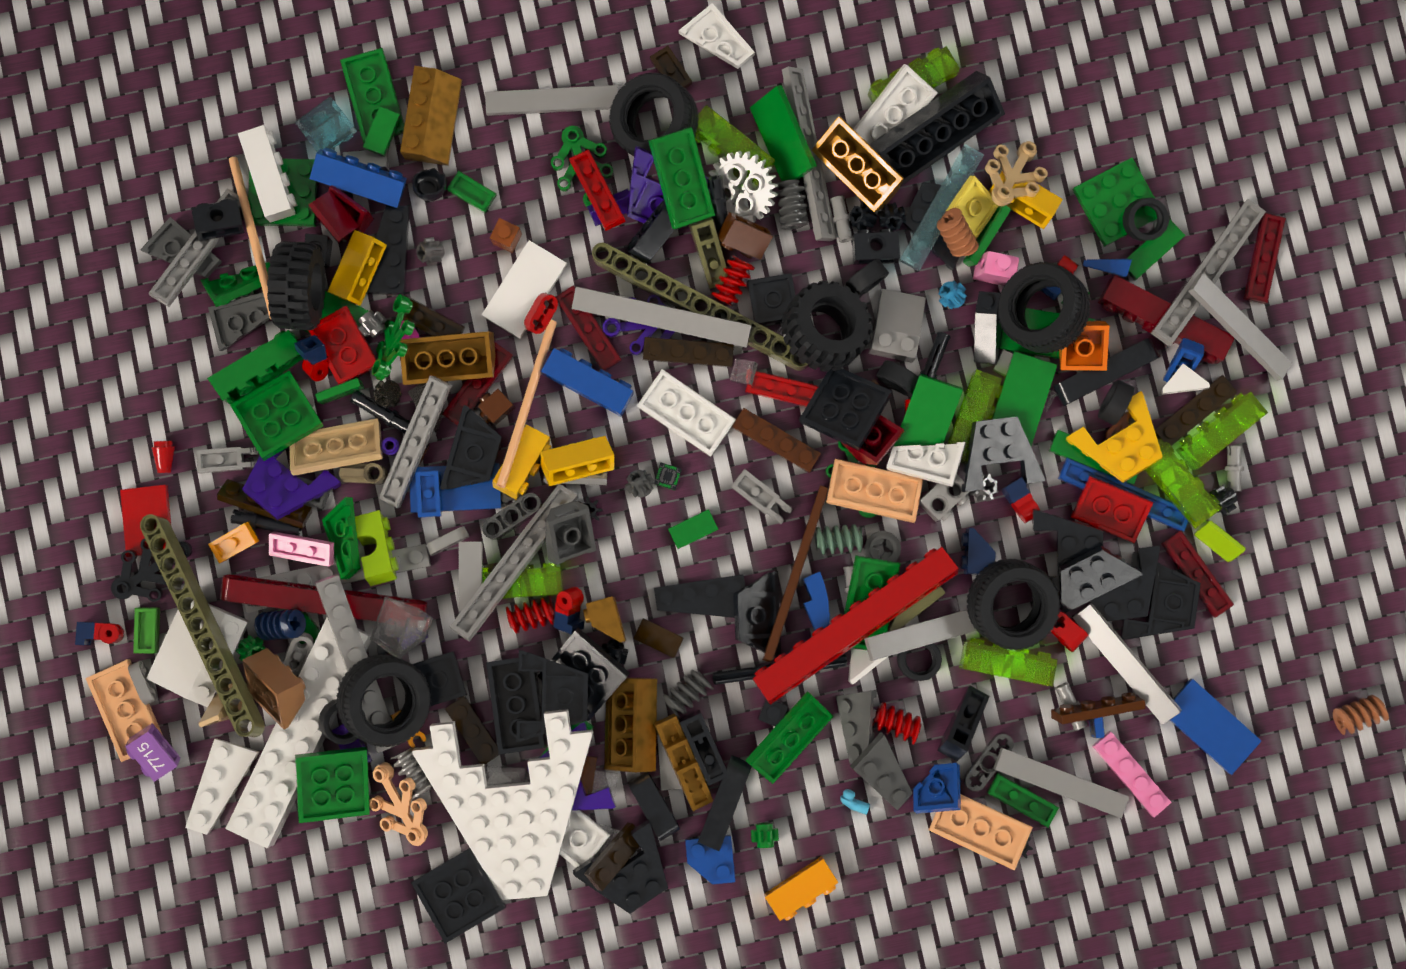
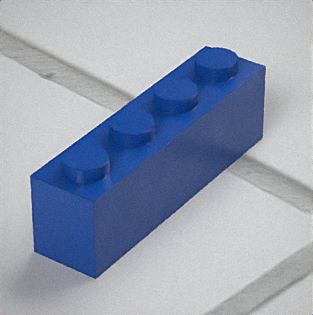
(358, 178)
(588, 382)

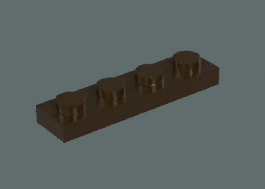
(688, 352)
(1195, 411)
(233, 494)

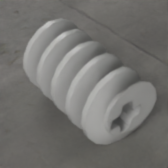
(412, 770)

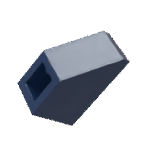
(977, 552)

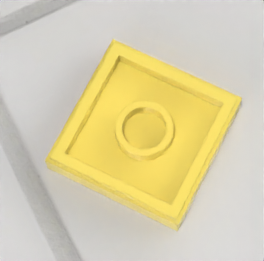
(975, 204)

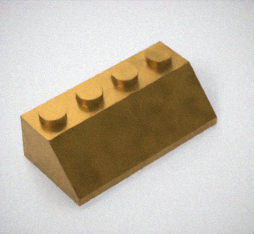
(431, 116)
(858, 165)
(449, 357)
(631, 727)

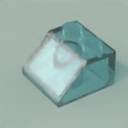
(326, 126)

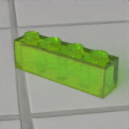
(933, 69)
(725, 138)
(975, 407)
(1220, 431)
(1182, 487)
(535, 581)
(1008, 663)

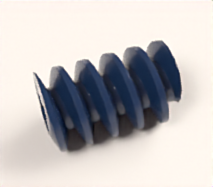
(280, 624)

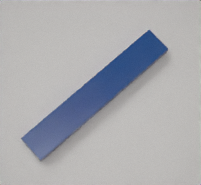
(1161, 510)

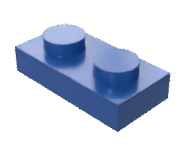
(428, 494)

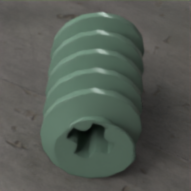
(839, 539)

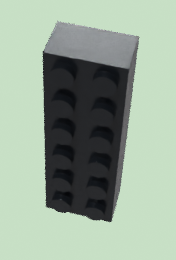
(940, 126)

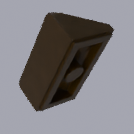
(658, 638)

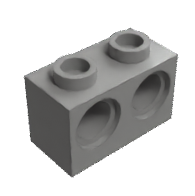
(942, 493)

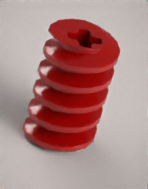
(733, 280)
(531, 615)
(897, 722)

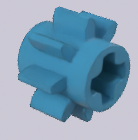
(952, 294)

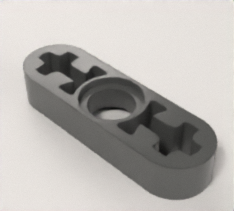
(978, 762)

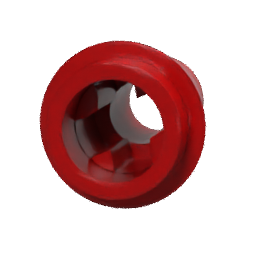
(163, 455)

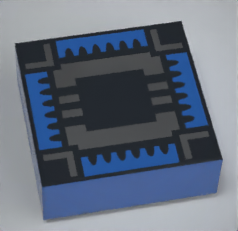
(1097, 727)

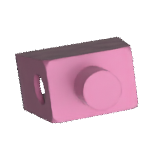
(997, 268)

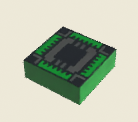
(667, 476)

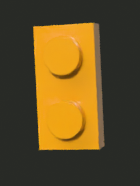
(233, 542)

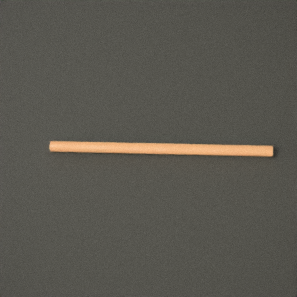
(250, 226)
(526, 404)

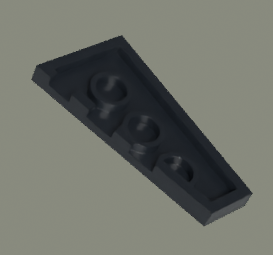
(391, 271)
(703, 597)

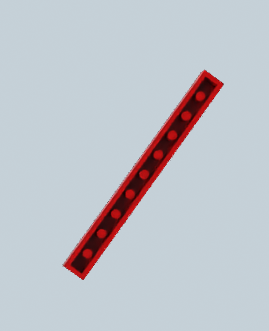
(855, 625)

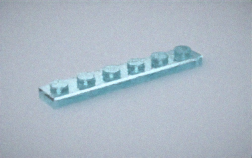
(927, 231)

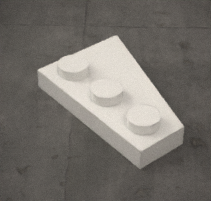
(718, 37)
(932, 462)

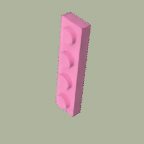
(1131, 774)

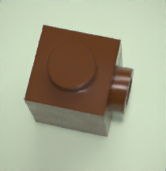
(495, 407)

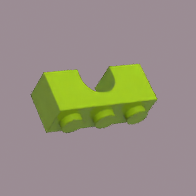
(380, 565)

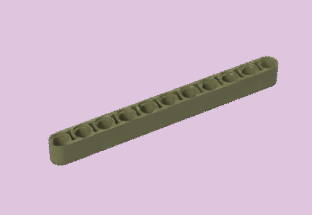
(692, 299)
(210, 629)

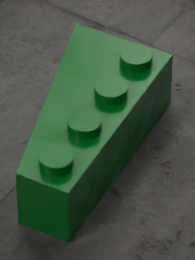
(256, 368)

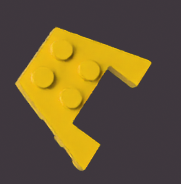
(1129, 449)

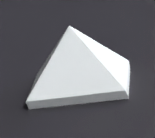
(1185, 381)
(860, 664)

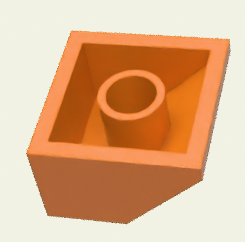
(1089, 349)

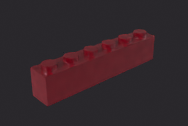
(1147, 310)

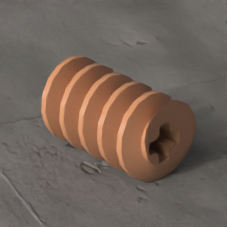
(957, 233)
(1360, 713)

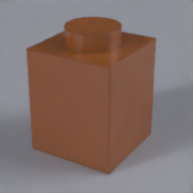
(505, 235)

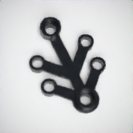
(145, 573)

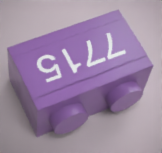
(152, 752)

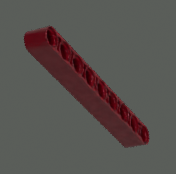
(301, 596)

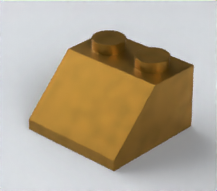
(605, 617)

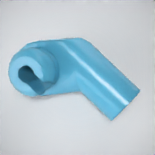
(852, 803)

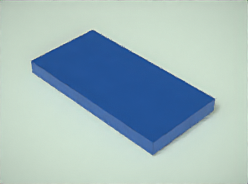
(471, 497)
(1213, 727)

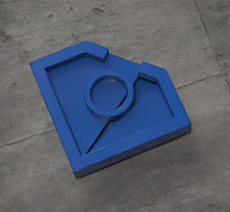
(938, 790)
(710, 863)

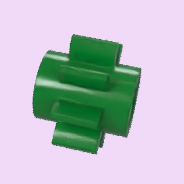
(249, 646)
(765, 835)

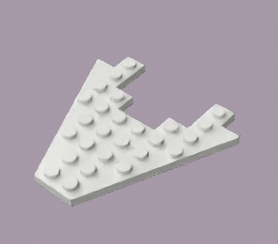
(512, 826)

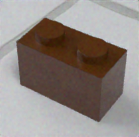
(744, 236)

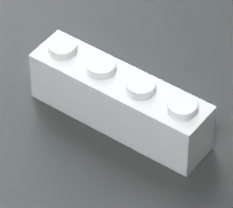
(267, 173)

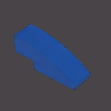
(818, 606)

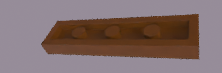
(776, 440)
(1095, 709)

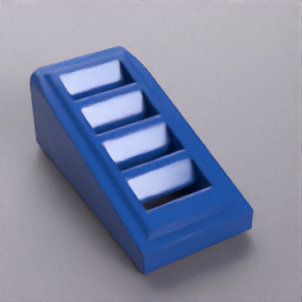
(1114, 266)
(1186, 349)

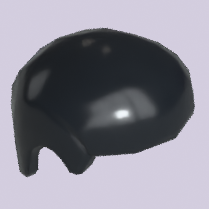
(429, 184)

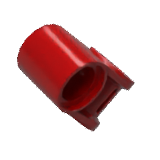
(1069, 632)

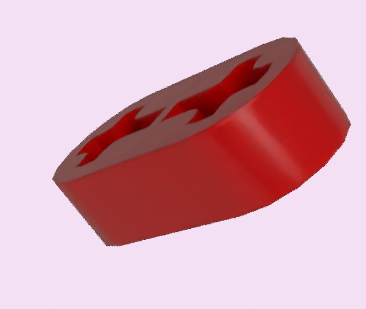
(541, 313)

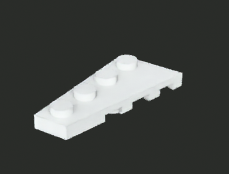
(219, 782)

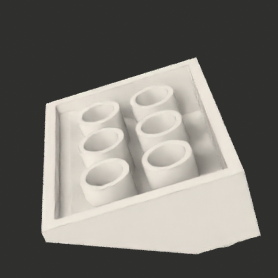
(179, 663)

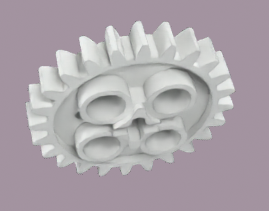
(758, 197)

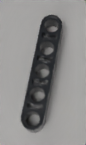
(1117, 367)

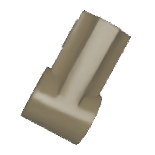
(362, 473)

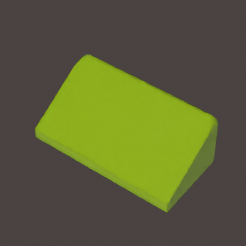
(1219, 541)

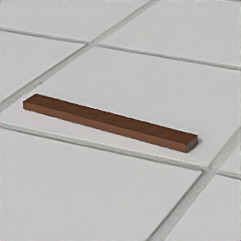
(795, 574)

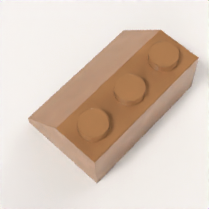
(274, 686)

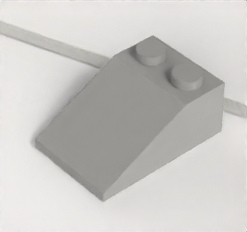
(897, 326)

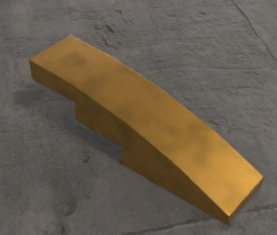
(683, 762)

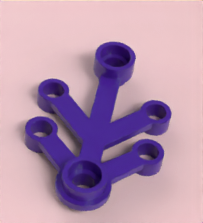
(630, 326)

